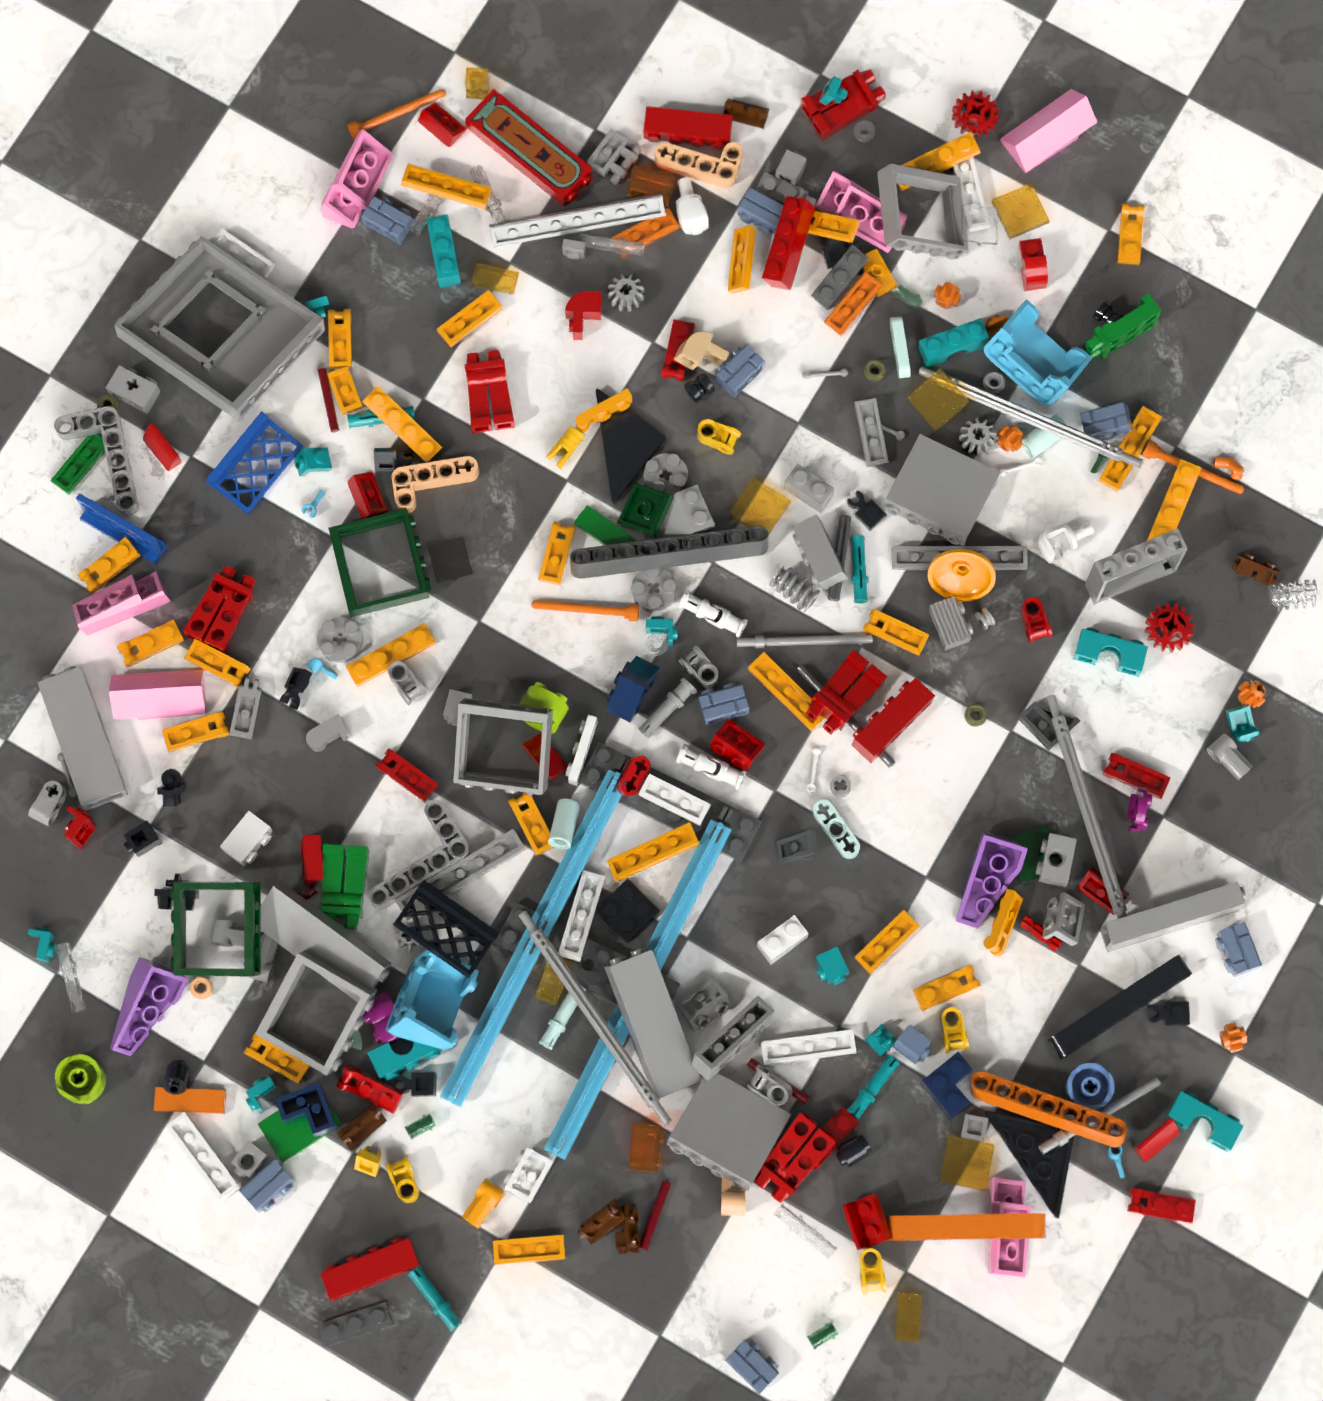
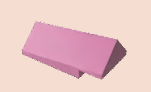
(1049, 130)
(356, 180)
(852, 201)
(120, 602)
(157, 694)
(1007, 1255)

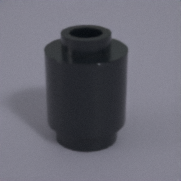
(176, 1077)
(853, 1151)

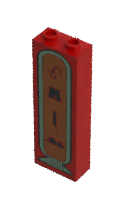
(529, 148)

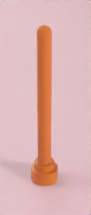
(355, 127)
(1153, 451)
(629, 612)

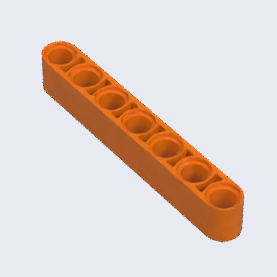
(1056, 1117)
(967, 1226)

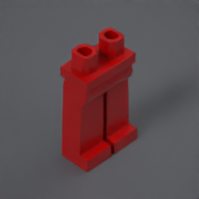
(857, 103)
(491, 375)
(220, 609)
(830, 701)
(778, 1166)

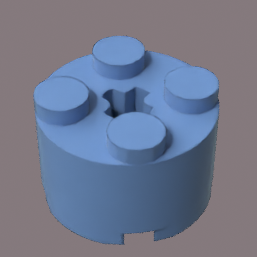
(1098, 1078)

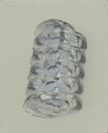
(1293, 594)

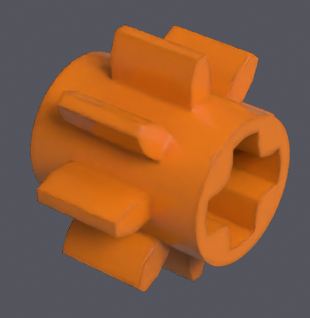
(947, 295)
(1009, 438)
(1252, 693)
(1233, 1037)

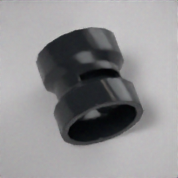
(1106, 314)
(699, 387)

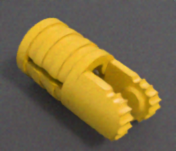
(567, 444)

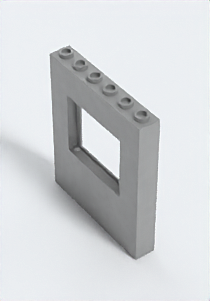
(250, 357)

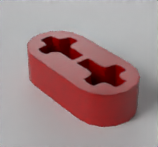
(638, 777)

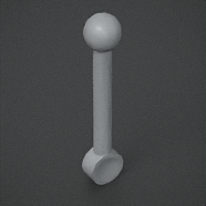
(843, 372)
(899, 435)
(72, 792)

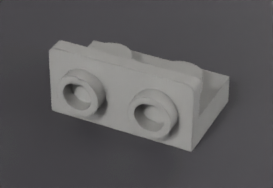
(1064, 919)
(704, 1004)

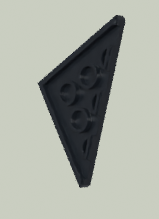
(627, 447)
(1045, 1171)

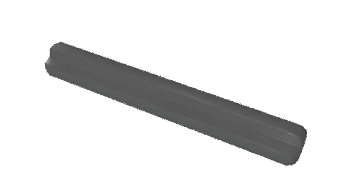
(841, 549)

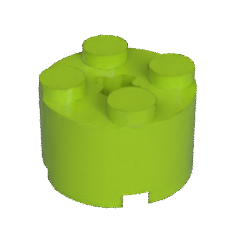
(541, 697)
(77, 1091)

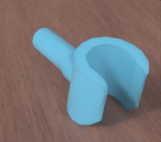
(313, 505)
(315, 664)
(1117, 1159)

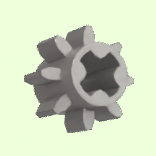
(410, 944)

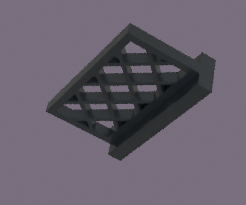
(454, 917)

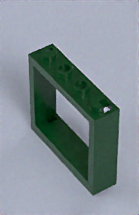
(369, 524)
(252, 928)

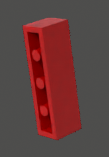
(687, 127)
(788, 242)
(892, 720)
(370, 1269)

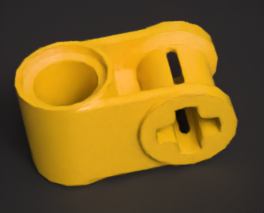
(719, 437)
(953, 1032)
(402, 1175)
(871, 1273)

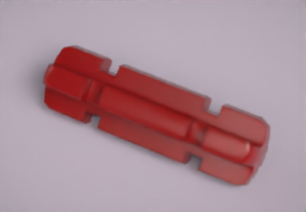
(1037, 931)

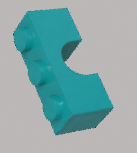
(443, 251)
(940, 346)
(1129, 653)
(389, 1063)
(1223, 1128)

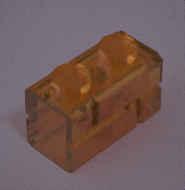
(648, 182)
(645, 1148)

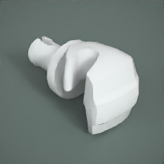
(690, 209)
(1063, 538)

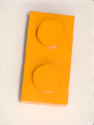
(344, 390)

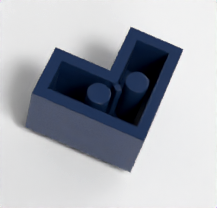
(631, 688)
(942, 1085)
(308, 1103)

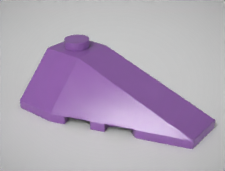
(991, 872)
(146, 999)

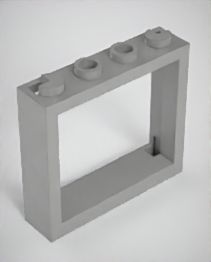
(952, 199)
(1135, 566)
(508, 711)
(282, 996)

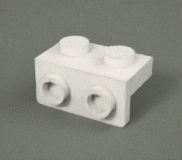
(528, 1174)

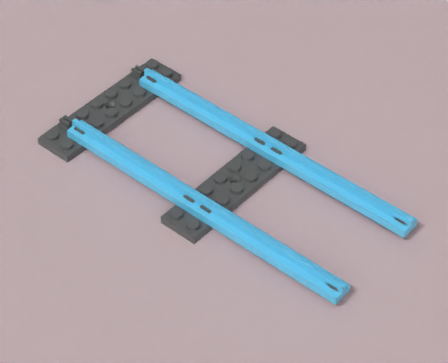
(722, 831)

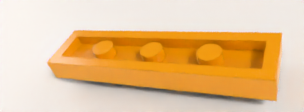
(945, 156)
(446, 186)
(402, 424)
(1133, 444)
(1175, 499)
(397, 650)
(784, 689)
(653, 852)

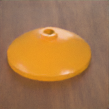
(961, 574)

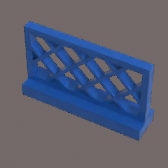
(239, 450)
(118, 528)

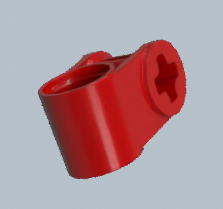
(1035, 624)

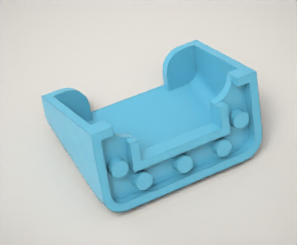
(1033, 357)
(430, 1001)

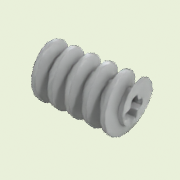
(794, 588)

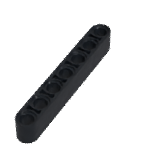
(1119, 1007)

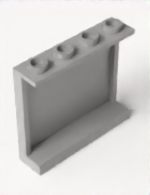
(941, 490)
(728, 1130)

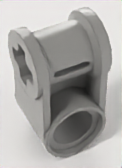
(697, 665)
(408, 685)
(47, 806)
(768, 1085)

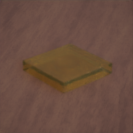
(1020, 211)
(938, 399)
(760, 506)
(966, 1163)

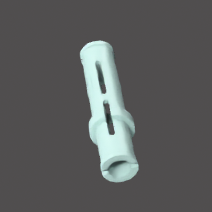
(559, 1021)

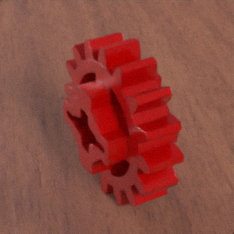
(978, 105)
(1160, 626)

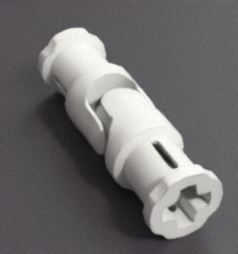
(711, 614)
(703, 763)

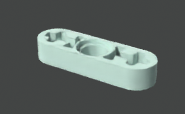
(900, 347)
(851, 839)

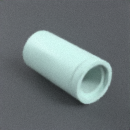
(1040, 439)
(564, 824)

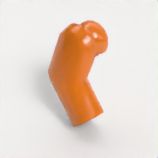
(1230, 463)

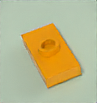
(879, 270)

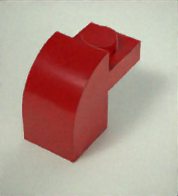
(1034, 264)
(580, 307)

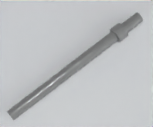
(761, 641)
(1061, 1137)

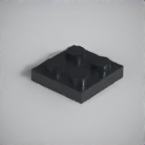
(627, 910)

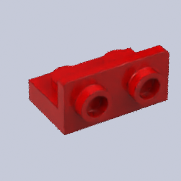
(736, 745)
(79, 829)
(866, 1222)

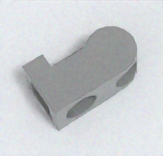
(326, 733)

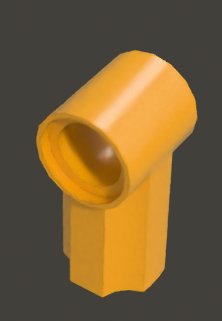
(486, 1198)

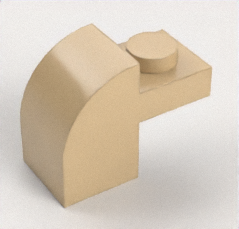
(699, 347)

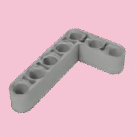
(111, 450)
(426, 862)

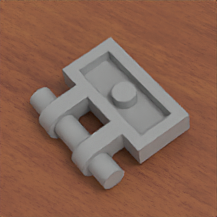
(608, 152)

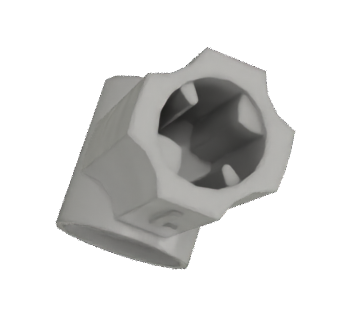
(1225, 752)
(228, 934)
(268, 953)

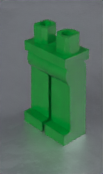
(1118, 333)
(350, 902)

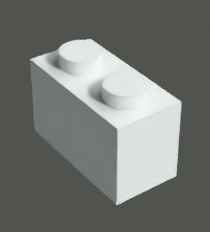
(247, 839)
(782, 939)

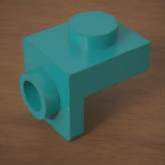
(312, 460)
(658, 624)
(1242, 723)
(46, 948)
(260, 1088)

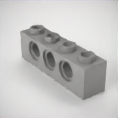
(732, 1038)

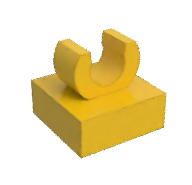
(368, 1162)

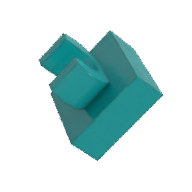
(833, 92)
(318, 304)
(880, 1040)

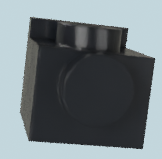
(141, 831)

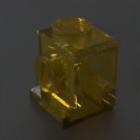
(476, 83)

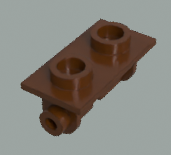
(746, 113)
(1264, 571)
(361, 1126)
(602, 1222)
(628, 1239)

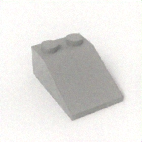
(686, 515)

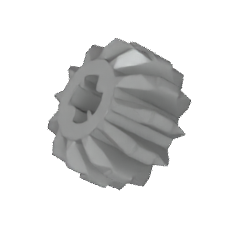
(634, 292)
(985, 441)

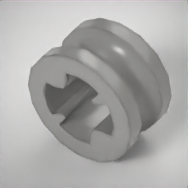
(984, 618)
(841, 793)

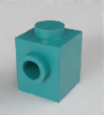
(831, 967)

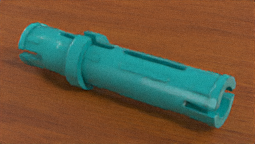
(371, 419)
(859, 577)
(867, 1094)
(435, 1299)

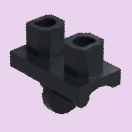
(171, 788)
(164, 895)

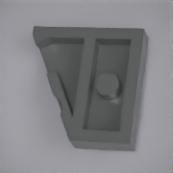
(1038, 721)

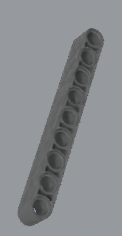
(669, 552)

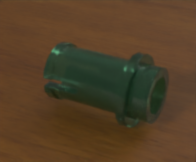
(909, 298)
(420, 1126)
(822, 1335)

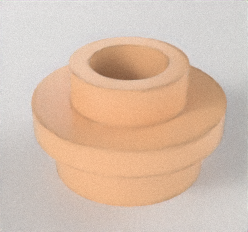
(197, 982)

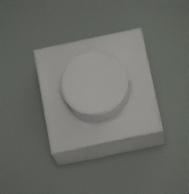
(574, 249)
(974, 1128)

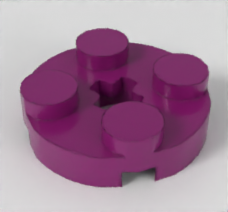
(1137, 809)

